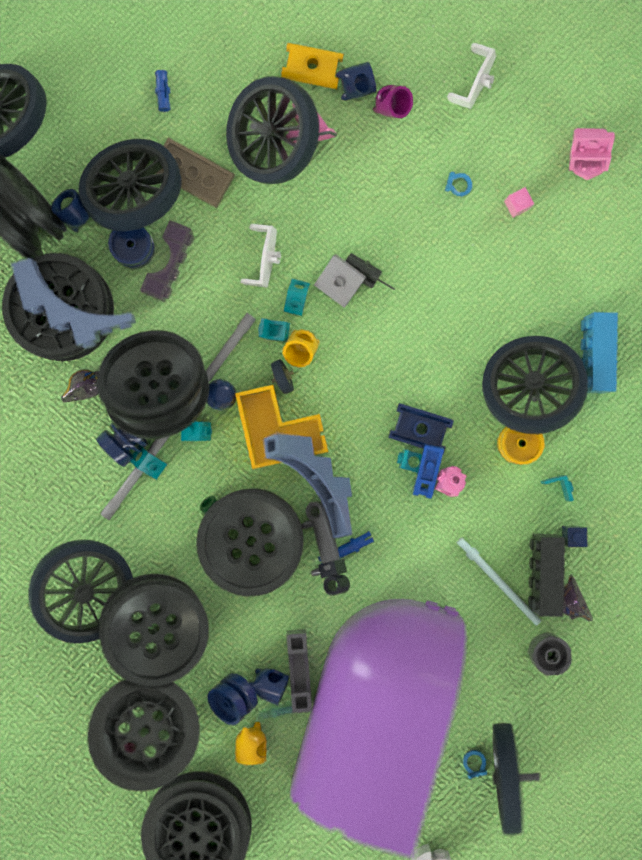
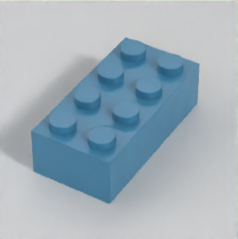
(600, 351)

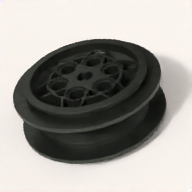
(135, 769)
(216, 801)

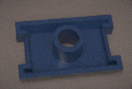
(409, 419)

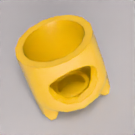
(300, 348)
(251, 746)

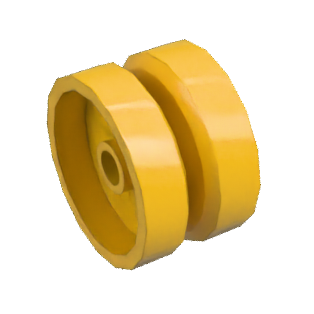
(511, 451)

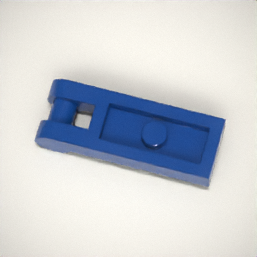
(428, 470)

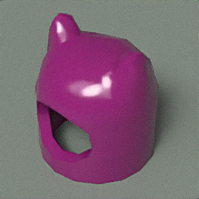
(393, 101)

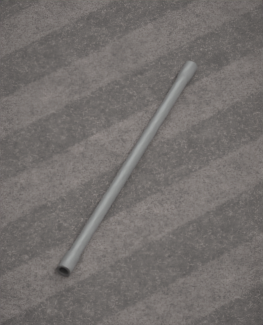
(241, 329)

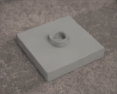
(340, 280)

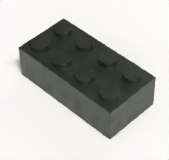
(547, 574)

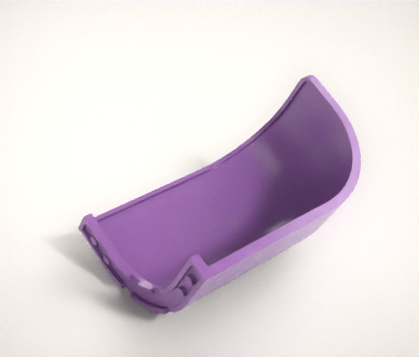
(381, 722)

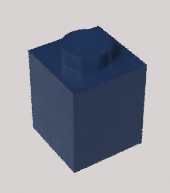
(575, 536)

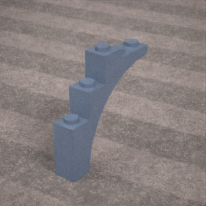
(38, 296)
(332, 491)

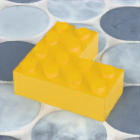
(262, 419)

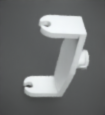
(482, 78)
(269, 256)

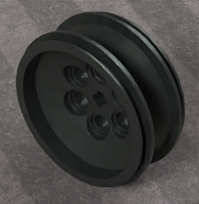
(23, 212)
(89, 294)
(153, 384)
(239, 574)
(168, 659)

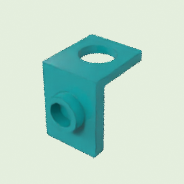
(296, 297)
(403, 459)
(148, 463)
(566, 485)

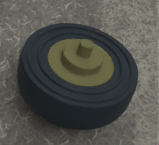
(282, 376)

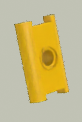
(302, 56)

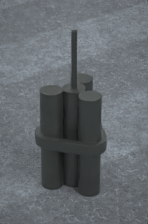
(371, 272)

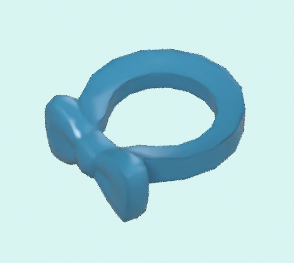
(449, 187)
(482, 771)

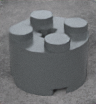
(560, 650)

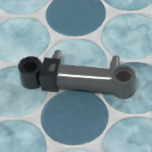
(332, 565)

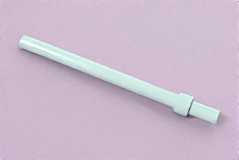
(473, 554)

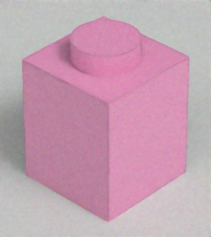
(519, 202)

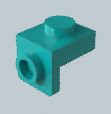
(274, 330)
(197, 432)

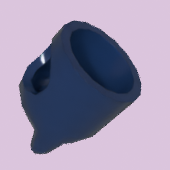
(357, 81)
(74, 214)
(221, 395)
(270, 684)

